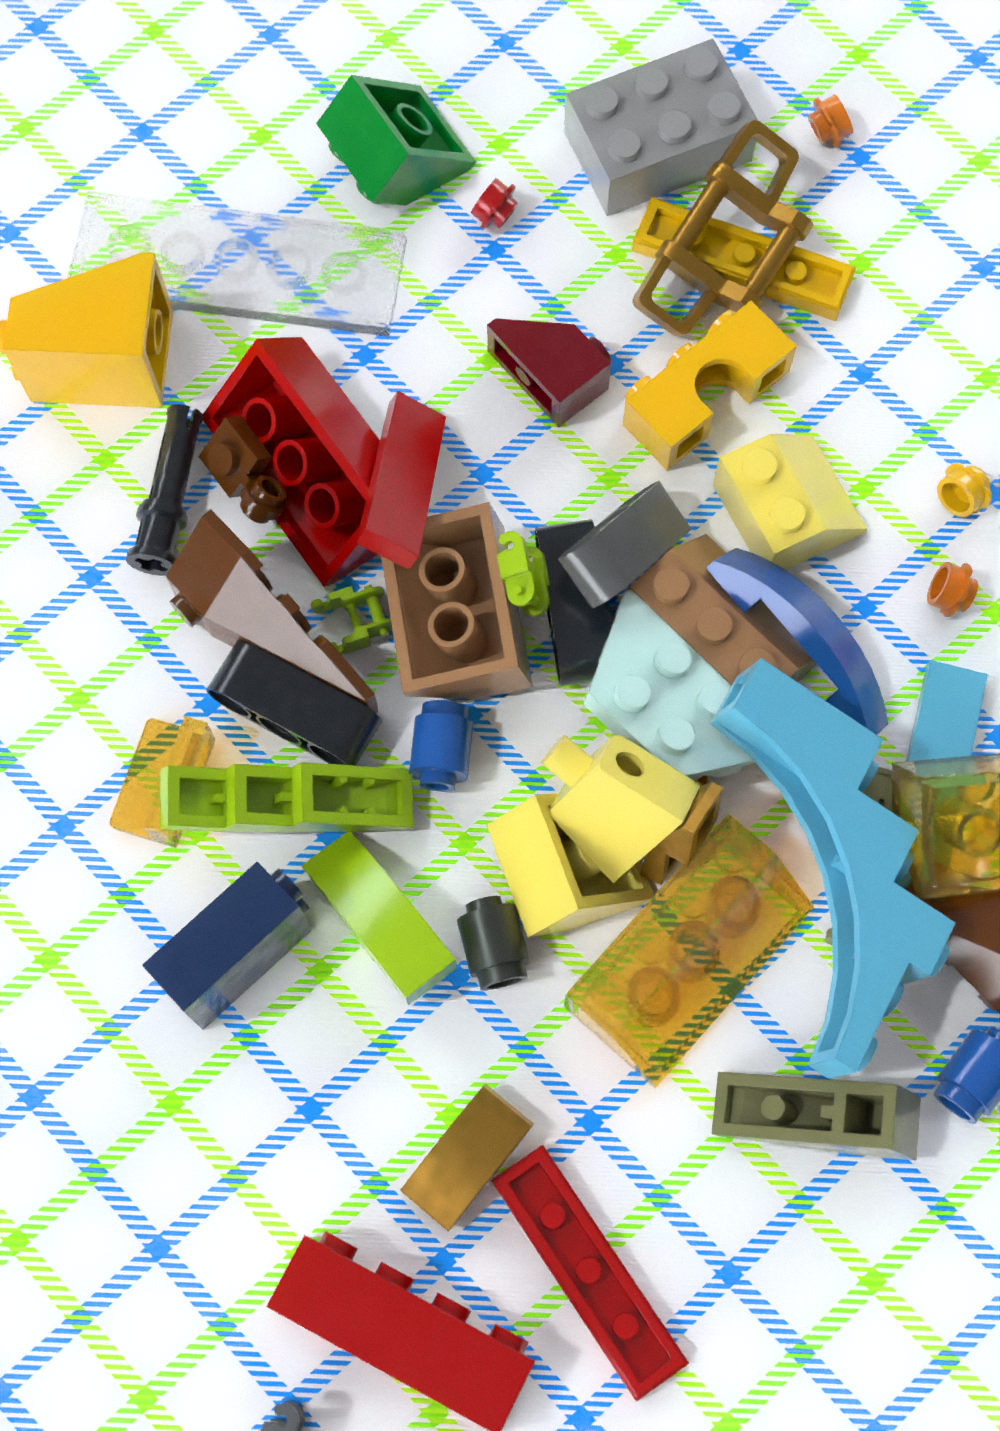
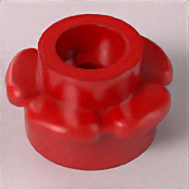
(495, 204)

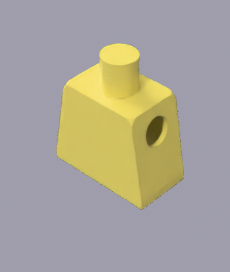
(617, 800)

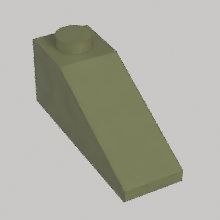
(818, 1114)

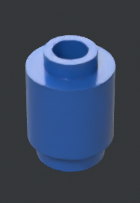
(441, 745)
(972, 1077)

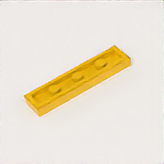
(803, 281)

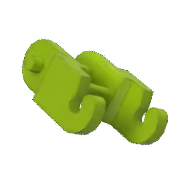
(524, 580)
(361, 634)

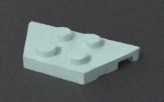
(662, 694)

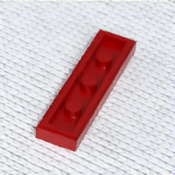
(402, 481)
(590, 1273)

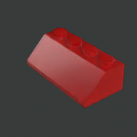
(317, 447)

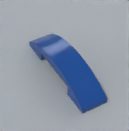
(813, 625)

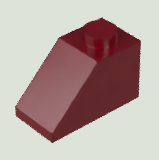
(551, 364)

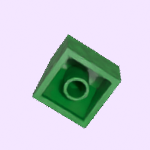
(392, 140)

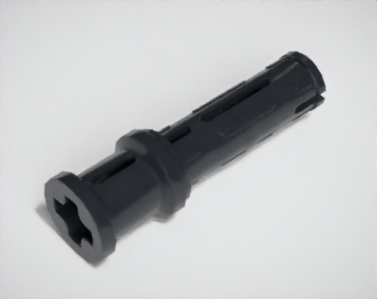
(162, 513)

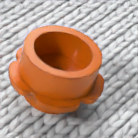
(830, 120)
(952, 588)

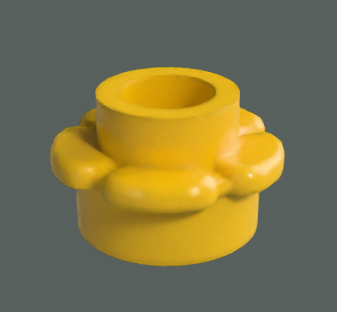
(964, 490)

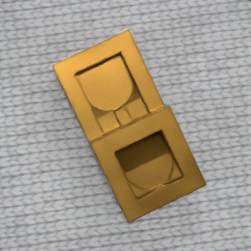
(687, 837)
(466, 1157)

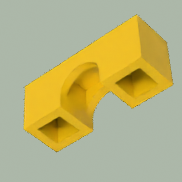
(739, 352)

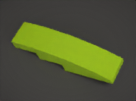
(286, 798)

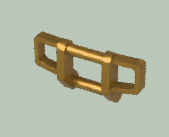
(762, 207)

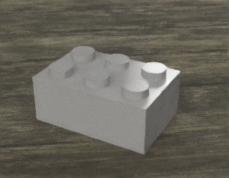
(657, 125)

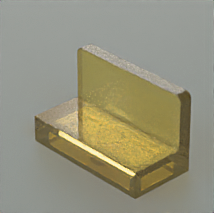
(159, 745)

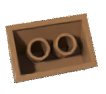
(453, 612)
(711, 621)

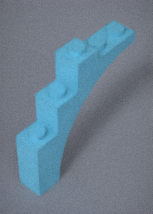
(862, 850)

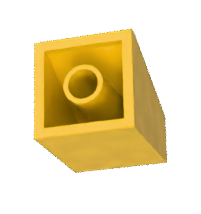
(93, 336)

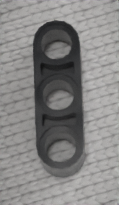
(575, 627)
(293, 705)

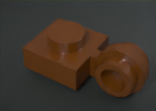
(237, 464)

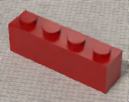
(402, 1333)

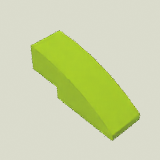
(380, 917)

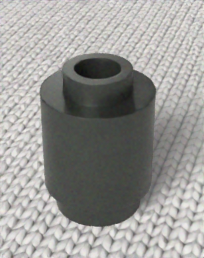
(493, 943)

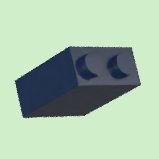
(231, 943)

